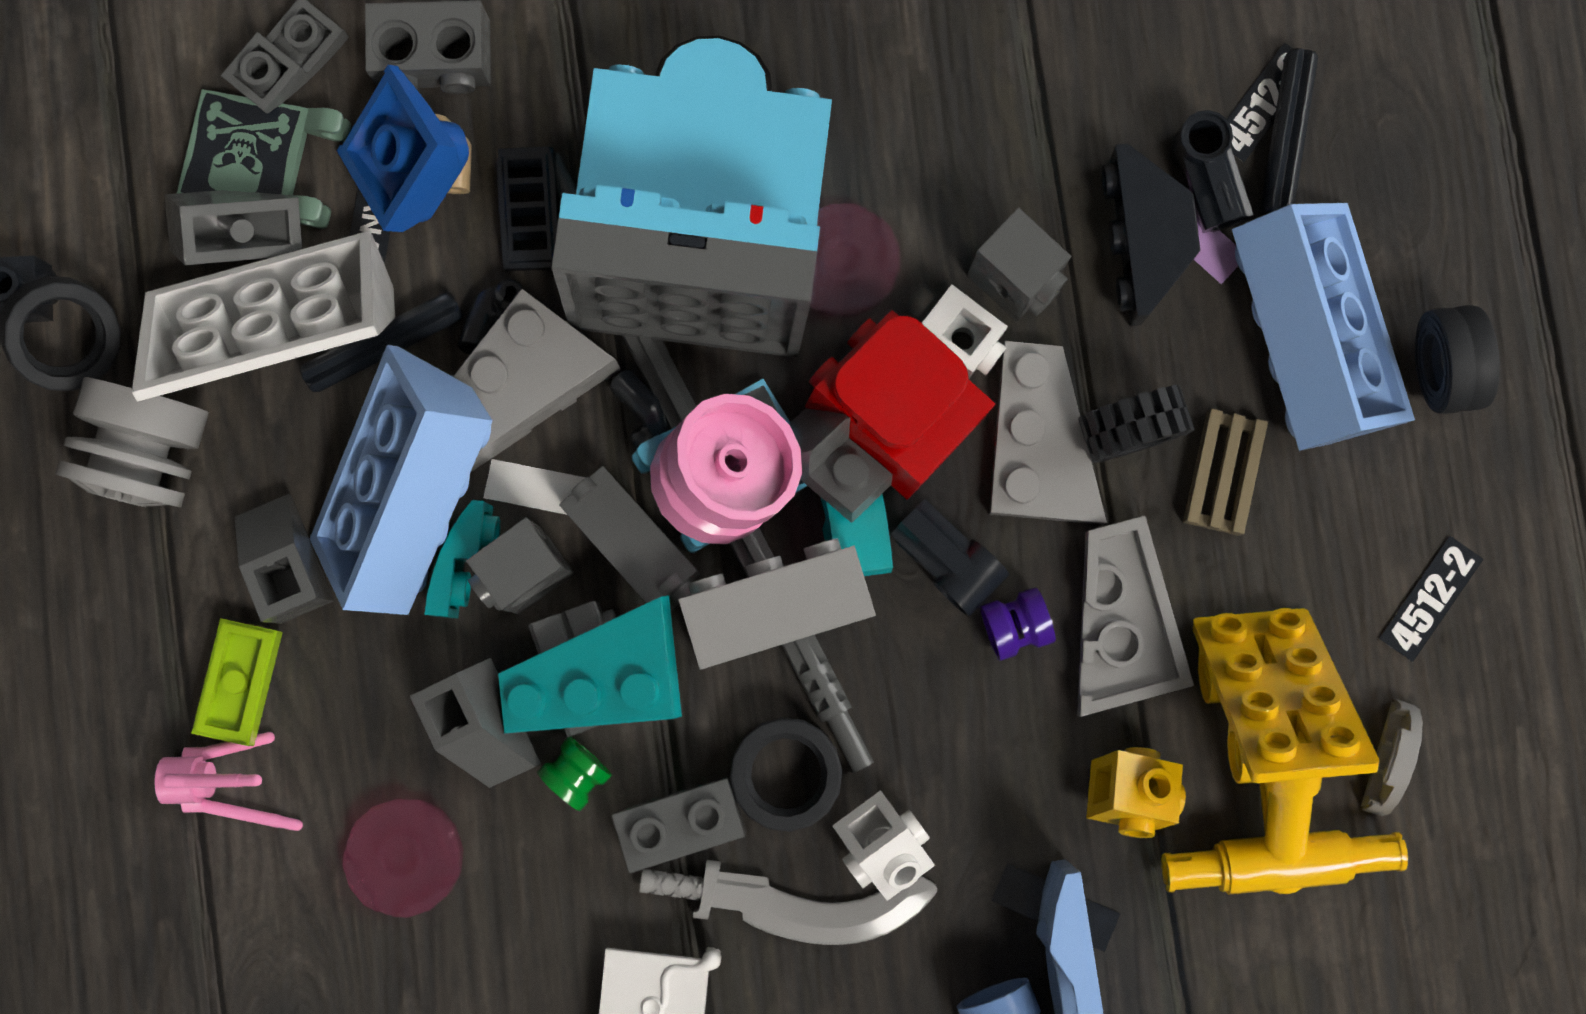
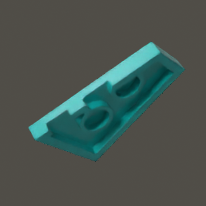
(598, 678)

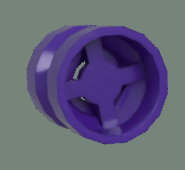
(1030, 619)

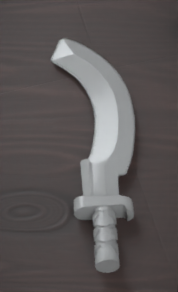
(788, 914)

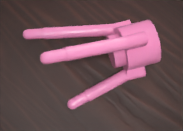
(192, 779)

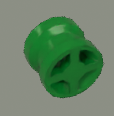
(574, 774)

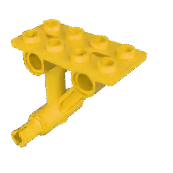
(1286, 733)

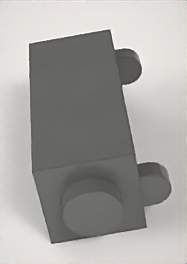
(629, 539)

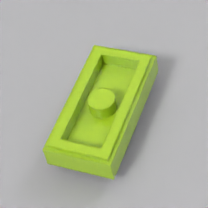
(237, 682)

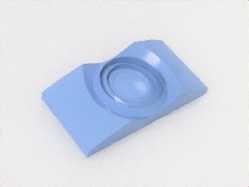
(1068, 942)

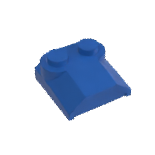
(402, 154)

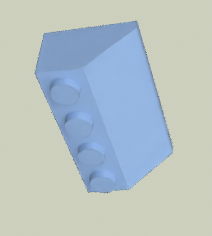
(1321, 323)
(398, 483)

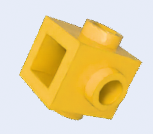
(1136, 791)

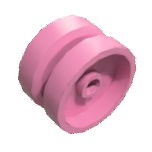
(726, 469)

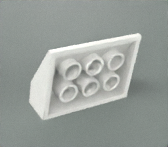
(262, 314)

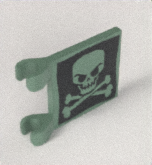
(254, 151)

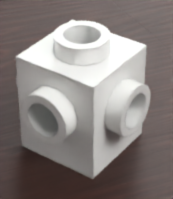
(884, 846)

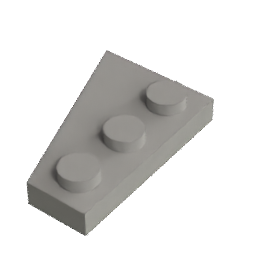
(1039, 444)
(1127, 622)

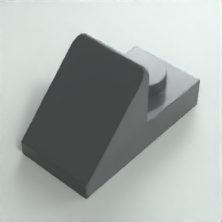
(837, 465)

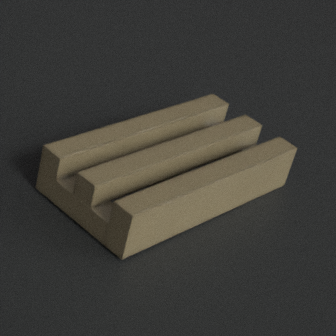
(1236, 425)

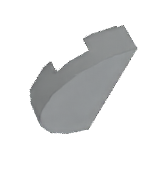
(1397, 758)

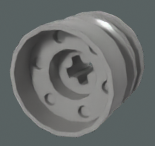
(131, 443)

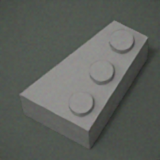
(530, 370)
(776, 603)

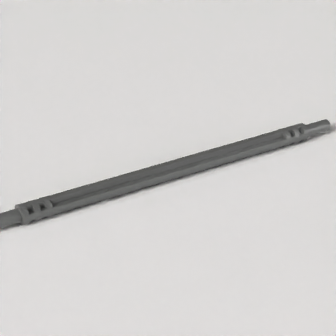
(804, 654)

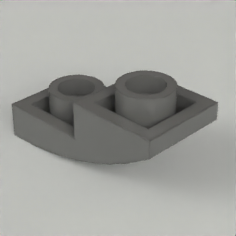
(288, 57)

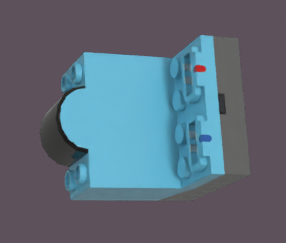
(695, 203)

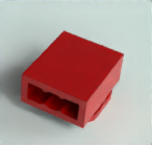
(903, 397)

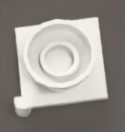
(655, 982)

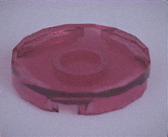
(844, 280)
(403, 857)

